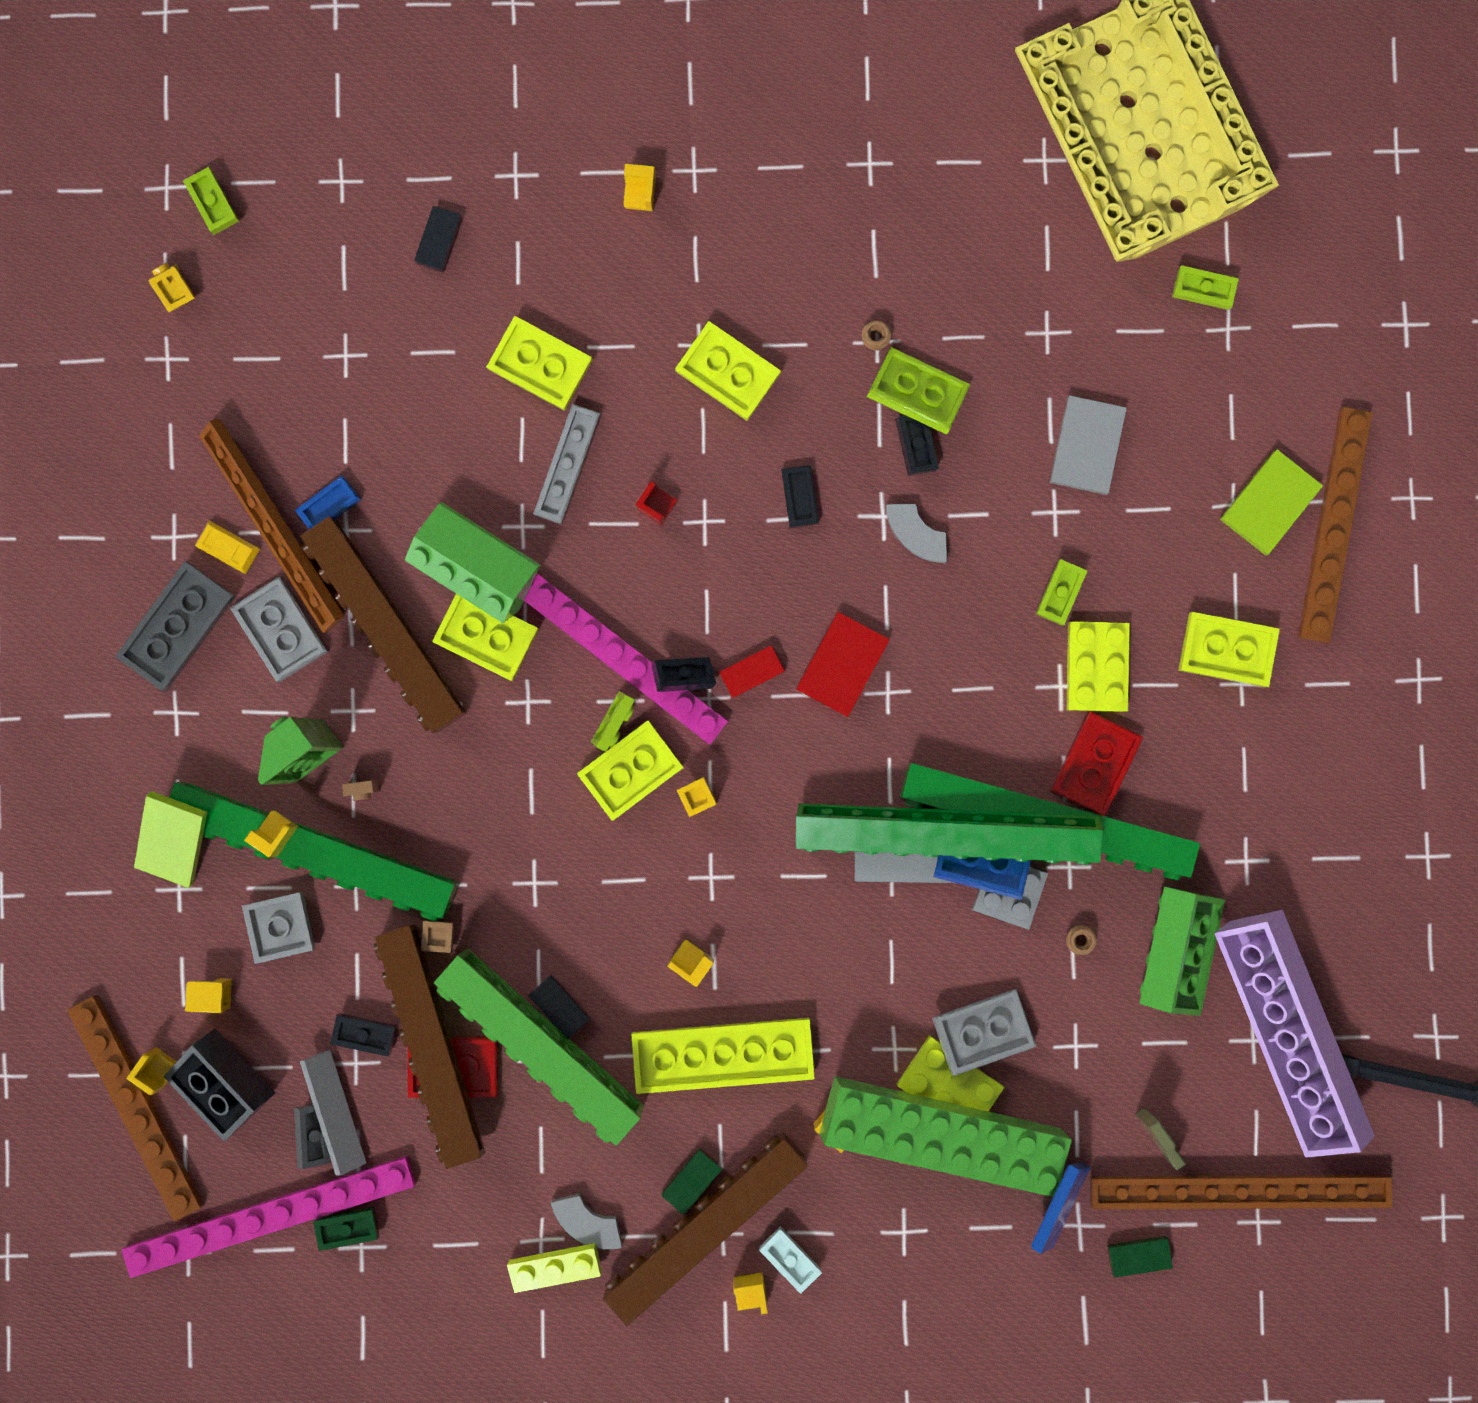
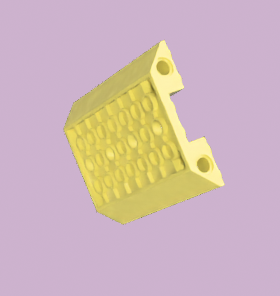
(1179, 109)

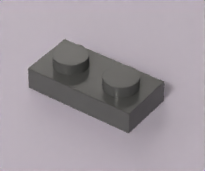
(310, 1143)

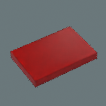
(842, 664)
(1096, 763)
(478, 1065)

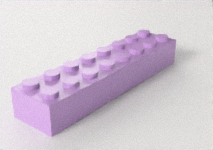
(1294, 1035)

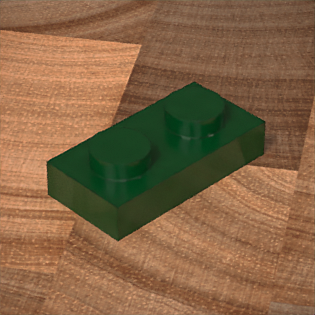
(346, 1229)

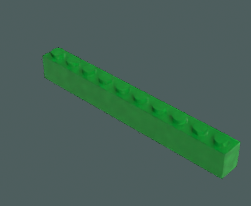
(949, 833)
(1119, 839)
(326, 855)

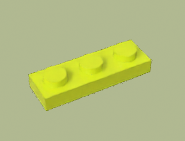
(554, 1268)

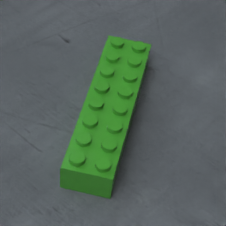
(540, 1046)
(944, 1137)

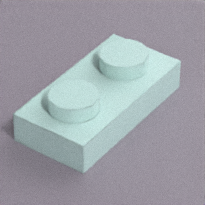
(790, 1259)

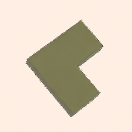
(1161, 1138)

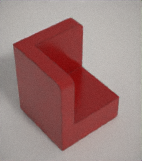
(656, 503)

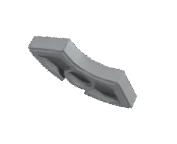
(914, 534)
(585, 1224)

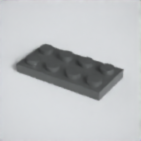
(175, 626)

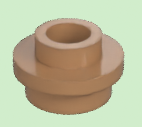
(876, 326)
(1087, 946)

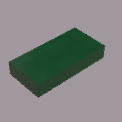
(691, 1181)
(1139, 1256)

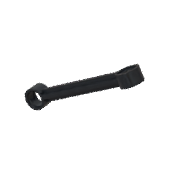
(1412, 1079)

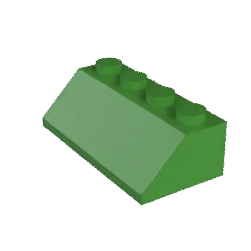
(472, 562)
(295, 749)
(1181, 952)

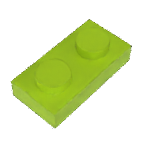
(211, 201)
(1205, 287)
(1061, 592)
(619, 711)

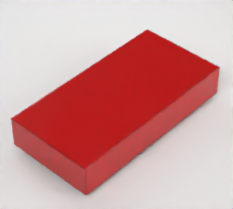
(751, 671)

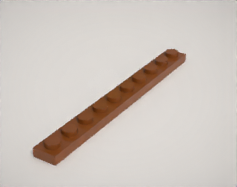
(1241, 1191)

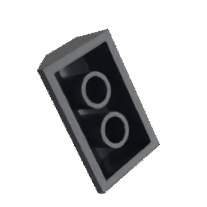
(219, 1084)

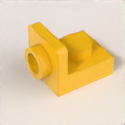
(170, 286)

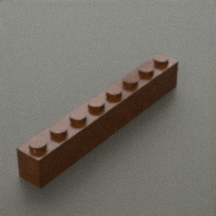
(382, 624)
(430, 1046)
(704, 1229)

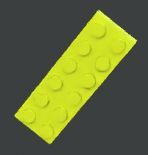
(722, 1055)

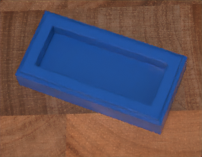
(330, 501)

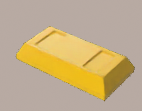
(227, 547)

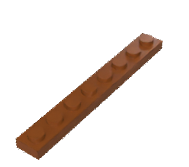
(271, 525)
(1334, 525)
(135, 1108)

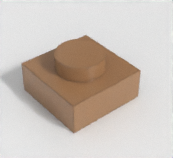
(361, 790)
(437, 936)

